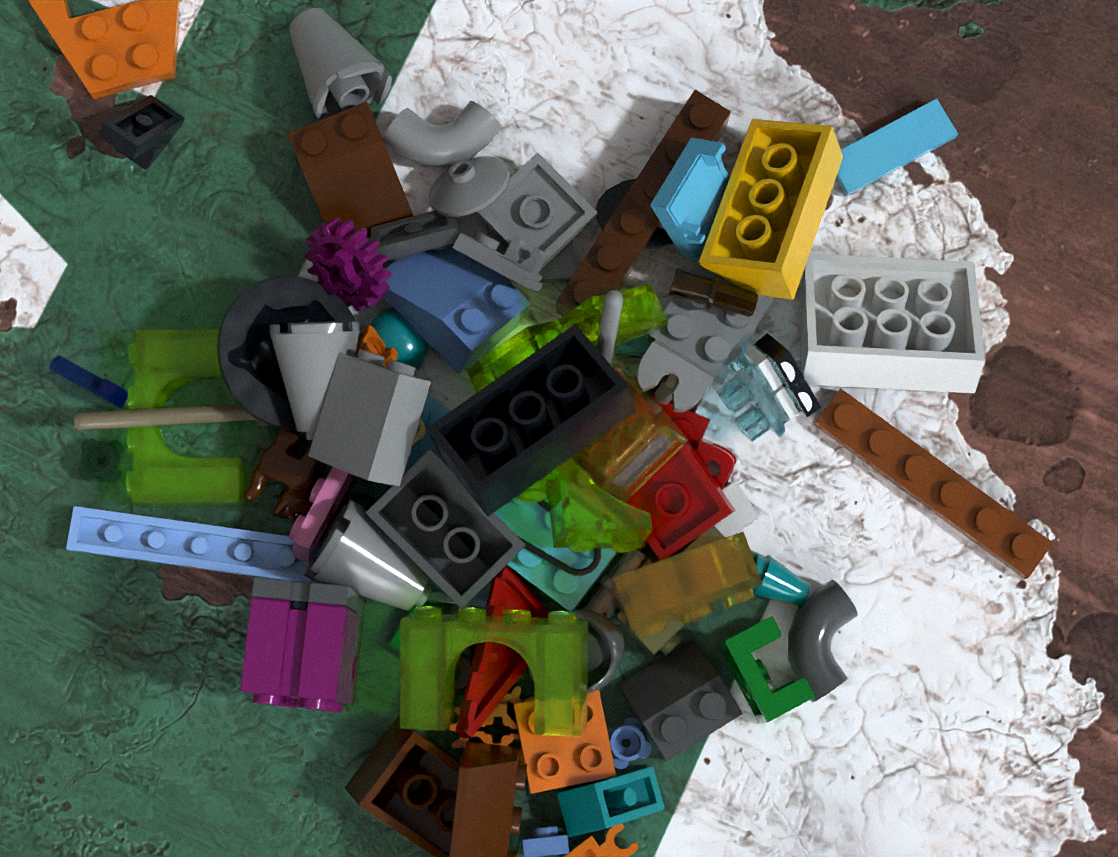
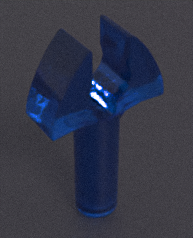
(100, 387)

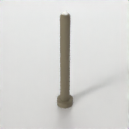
(162, 417)

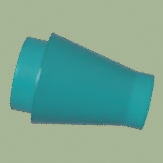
(780, 582)

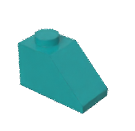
(610, 801)

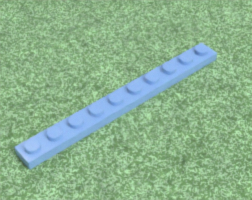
(201, 547)

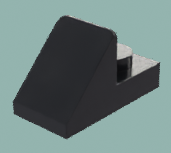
(142, 130)

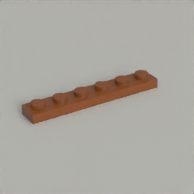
(933, 484)

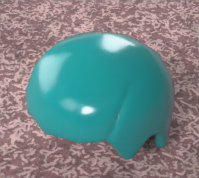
(400, 334)

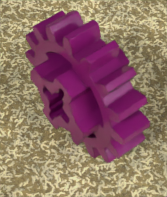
(347, 263)

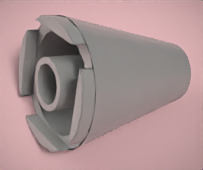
(335, 65)
(307, 364)
(368, 561)

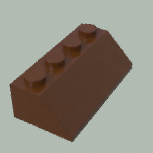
(486, 801)

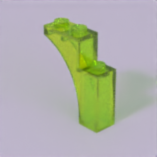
(639, 316)
(585, 514)

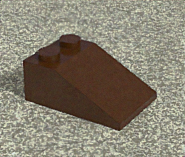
(350, 169)
(410, 787)

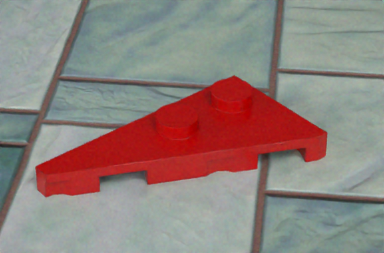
(496, 665)

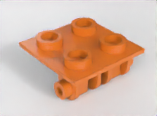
(565, 760)

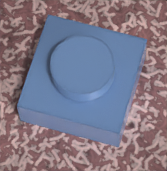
(545, 842)

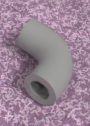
(445, 143)

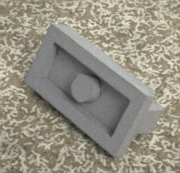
(511, 264)

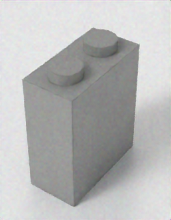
(370, 417)

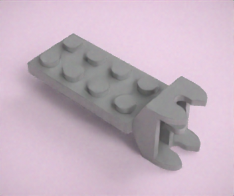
(694, 348)

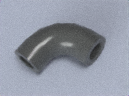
(812, 635)

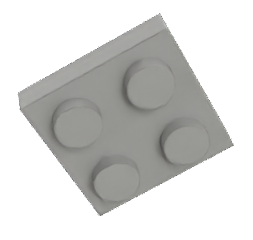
(538, 209)

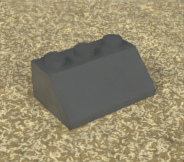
(445, 529)

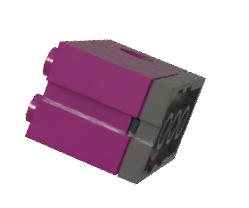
(303, 644)

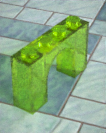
(159, 477)
(551, 647)

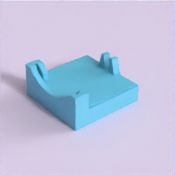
(692, 196)

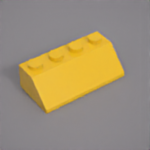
(773, 206)

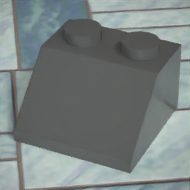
(679, 700)

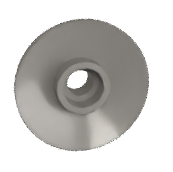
(469, 186)

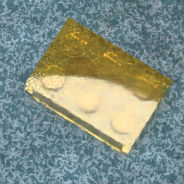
(687, 586)

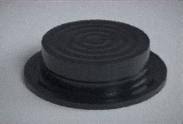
(246, 346)

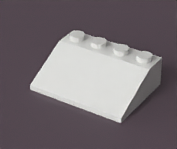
(891, 323)

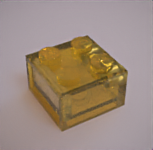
(634, 448)

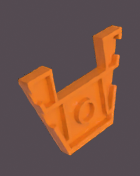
(116, 45)

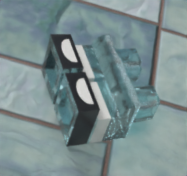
(771, 385)

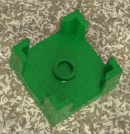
(753, 676)

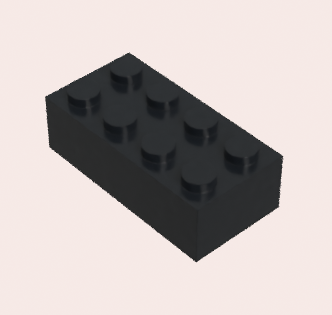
(531, 419)

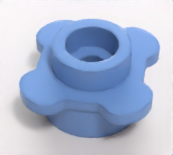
(638, 746)

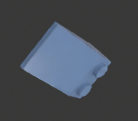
(455, 303)

